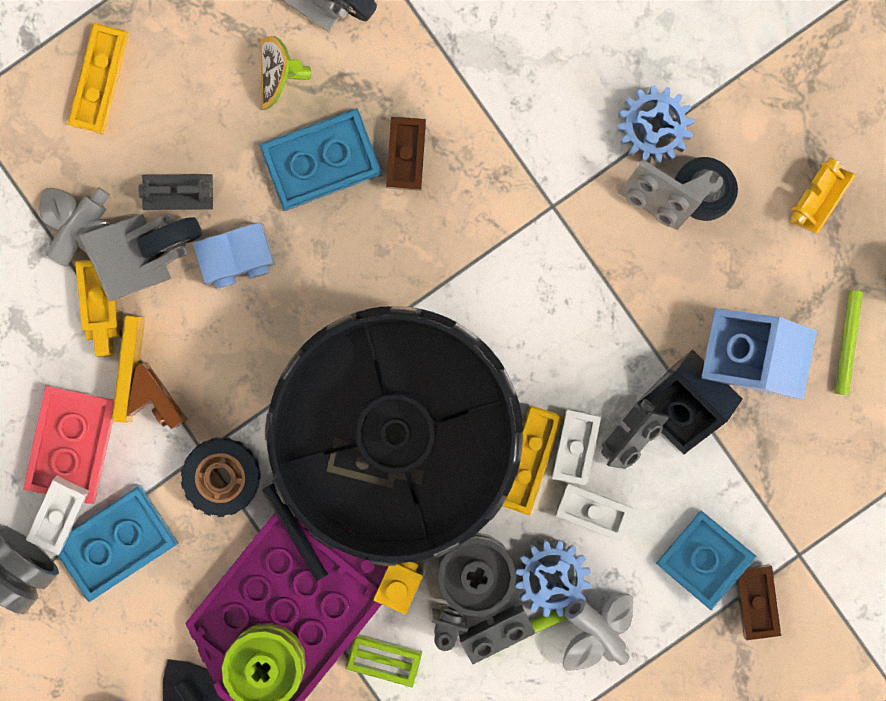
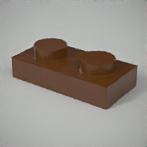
(406, 153)
(758, 603)

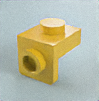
(399, 586)

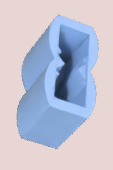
(234, 254)

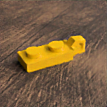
(97, 314)

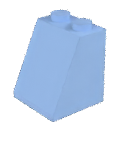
(759, 353)

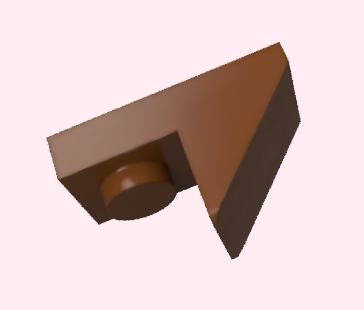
(149, 389)

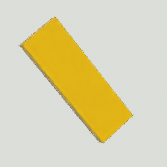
(98, 78)
(129, 359)
(539, 435)

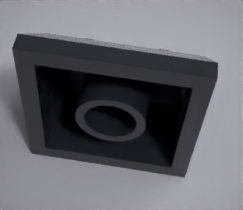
(692, 403)

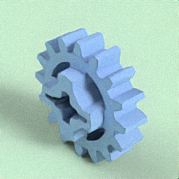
(670, 128)
(544, 591)

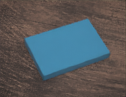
(320, 159)
(116, 543)

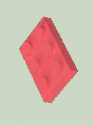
(70, 441)

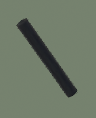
(295, 533)

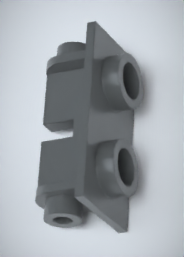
(177, 192)
(624, 448)
(447, 626)
(486, 640)

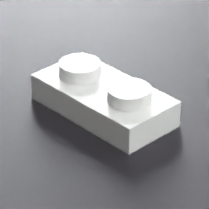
(576, 447)
(594, 512)
(57, 515)

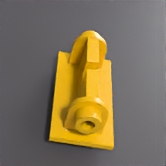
(823, 196)

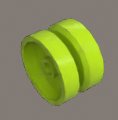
(263, 644)

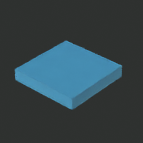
(706, 560)

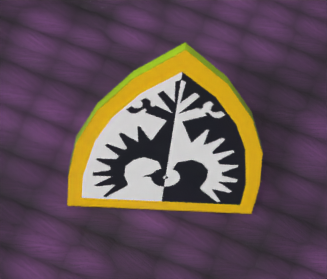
(276, 69)

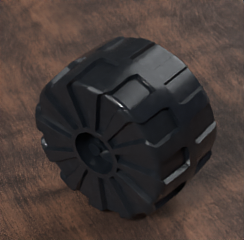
(457, 422)

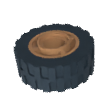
(214, 498)

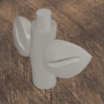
(71, 220)
(599, 633)

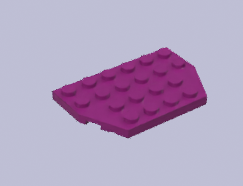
(277, 587)

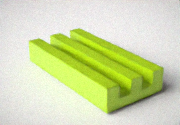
(388, 647)

